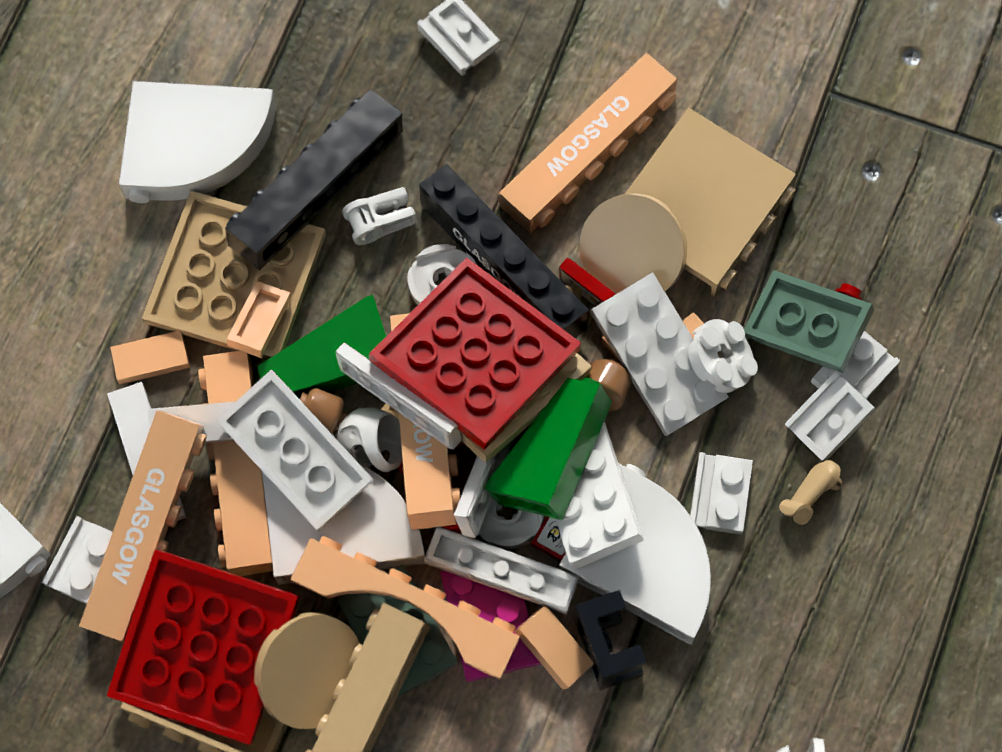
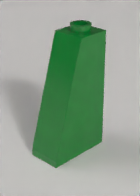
(313, 358)
(553, 451)

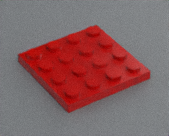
(475, 352)
(198, 645)

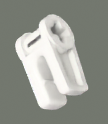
(367, 218)

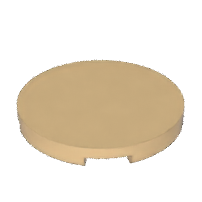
(632, 239)
(302, 668)

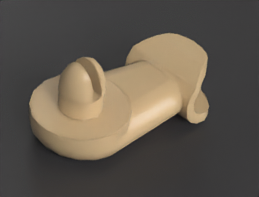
(819, 479)

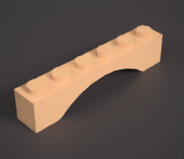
(335, 574)

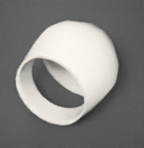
(367, 434)

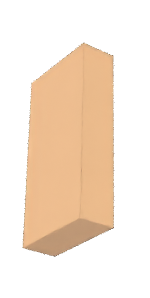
(258, 319)
(150, 357)
(554, 647)

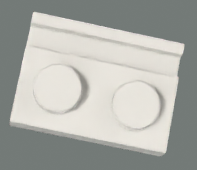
(458, 35)
(866, 368)
(830, 416)
(721, 493)
(78, 560)

